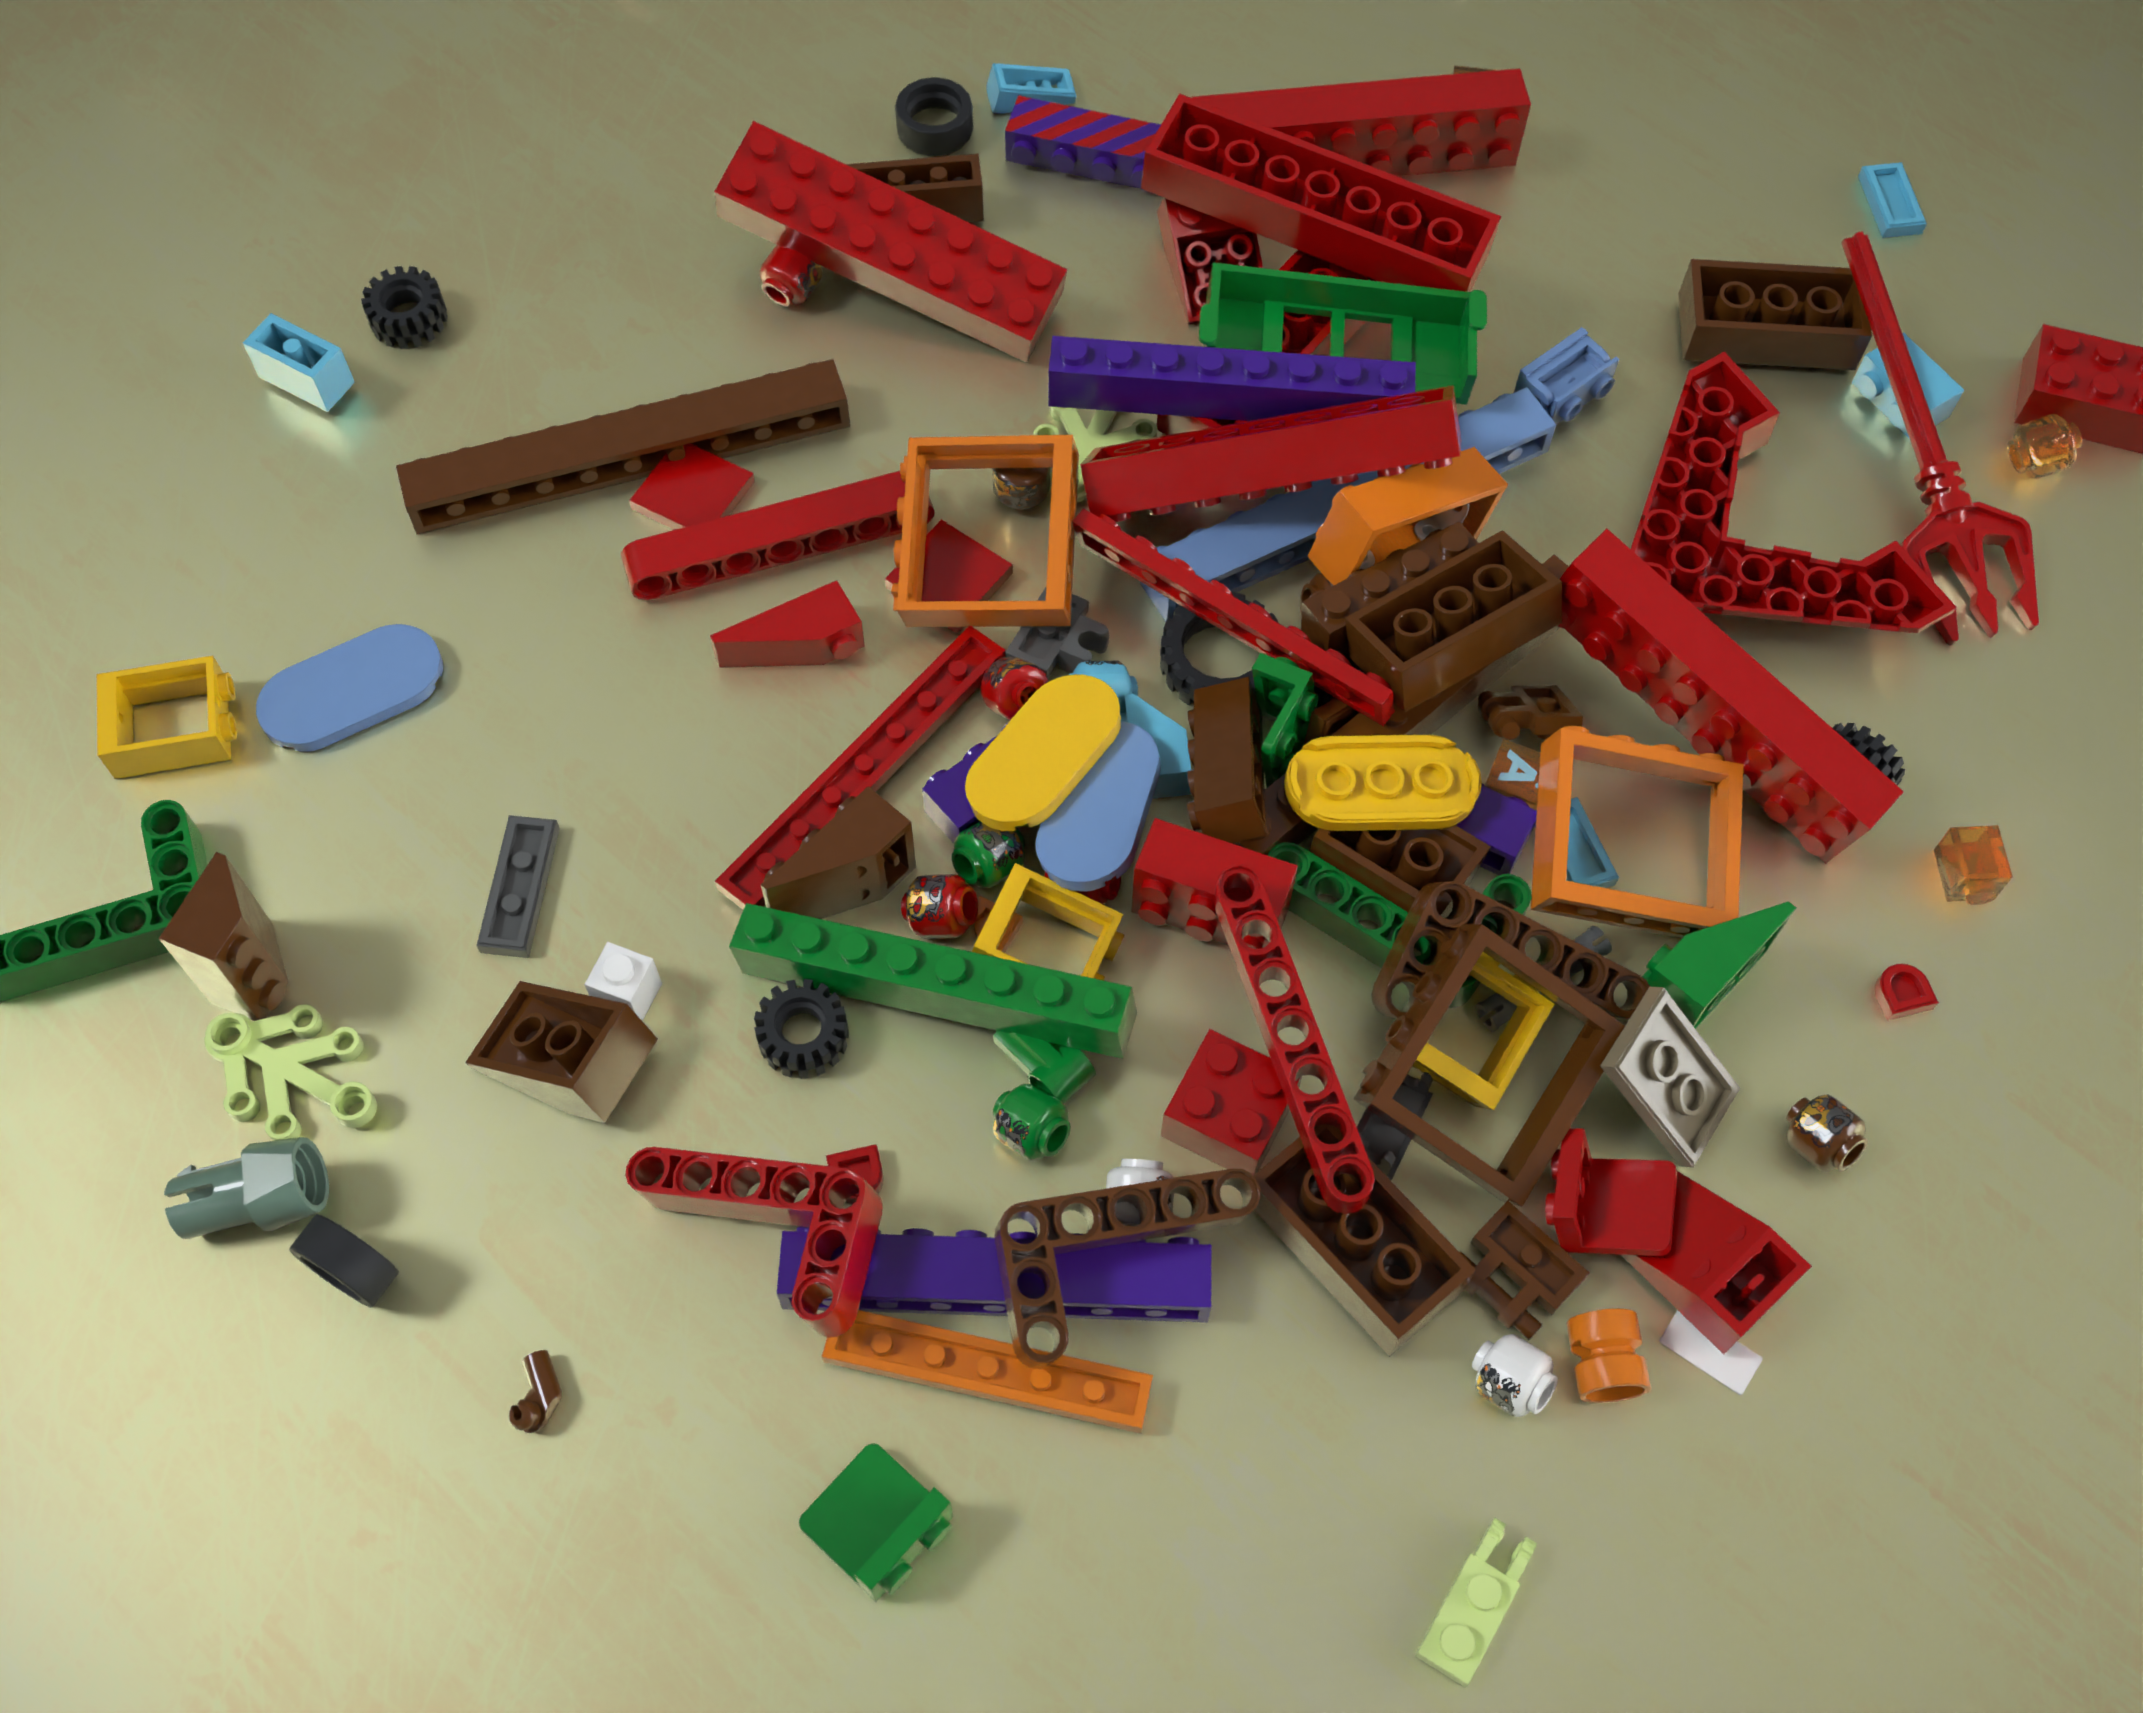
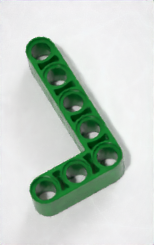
(1360, 903)
(112, 923)

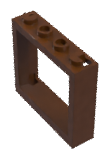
(1558, 1103)

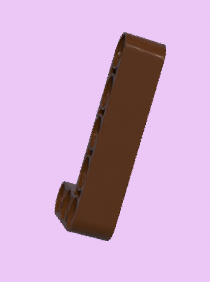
(1470, 907)
(1102, 1230)

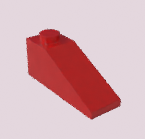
(796, 633)

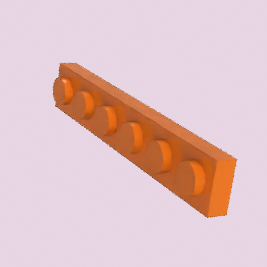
(991, 1371)

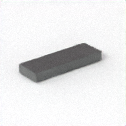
(518, 886)

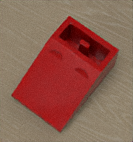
(1195, 243)
(1720, 1265)

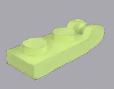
(1474, 1608)

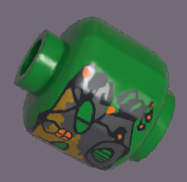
(987, 854)
(1031, 1122)

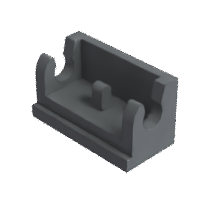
(1384, 1142)

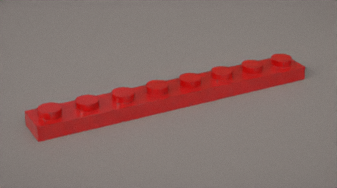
(1245, 622)
(867, 761)

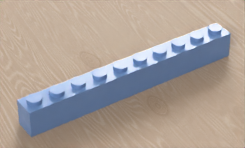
(1284, 528)

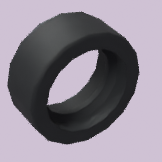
(929, 94)
(344, 1260)

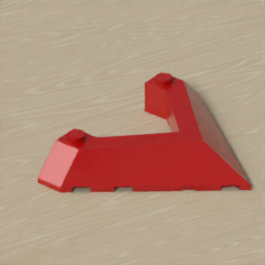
(1687, 527)

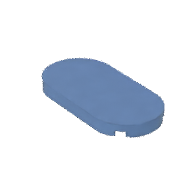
(349, 687)
(1104, 815)

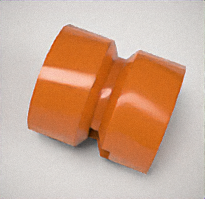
(1608, 1355)

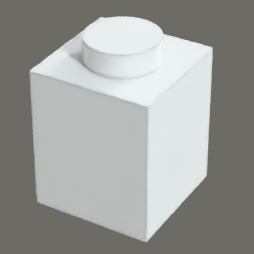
(624, 978)

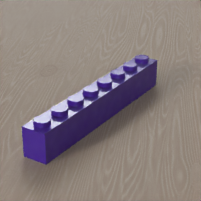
(1212, 380)
(964, 1277)

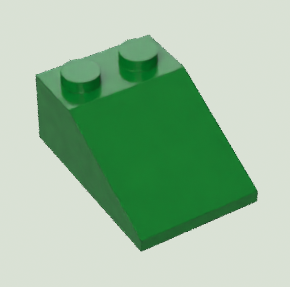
(1715, 959)

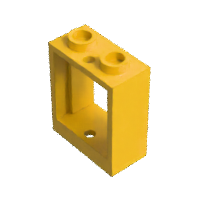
(154, 683)
(1060, 902)
(1490, 1084)

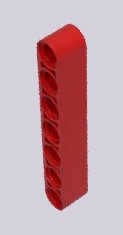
(765, 537)
(1292, 1061)

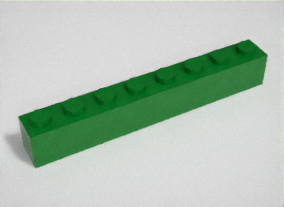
(936, 980)

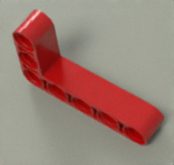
(774, 1202)

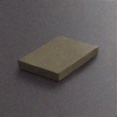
(1670, 1076)

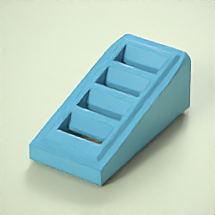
(1035, 82)

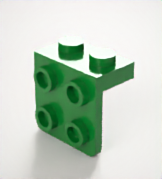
(1288, 698)
(876, 1521)

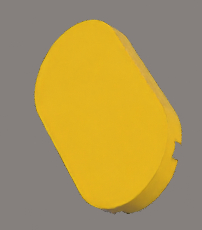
(1043, 752)
(1382, 783)

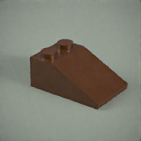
(564, 1049)

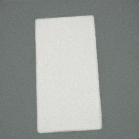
(1731, 1369)

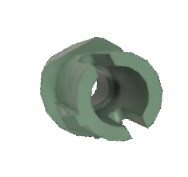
(266, 1186)

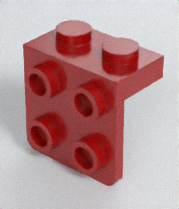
(1610, 1202)

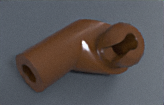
(542, 1398)

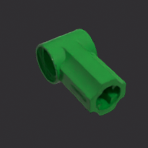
(1048, 1065)

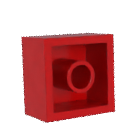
(1227, 1105)

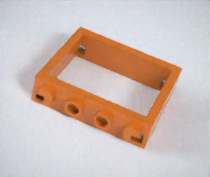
(984, 453)
(1619, 908)

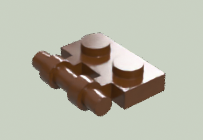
(1530, 707)
(1531, 1261)

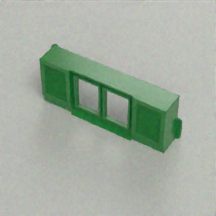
(1427, 323)

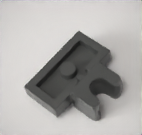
(1061, 644)

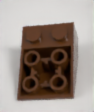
(846, 862)

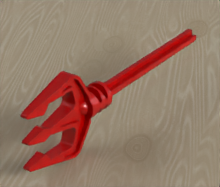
(1952, 521)

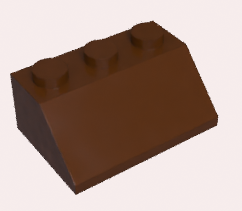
(1403, 860)
(228, 943)

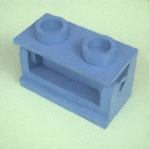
(1569, 376)

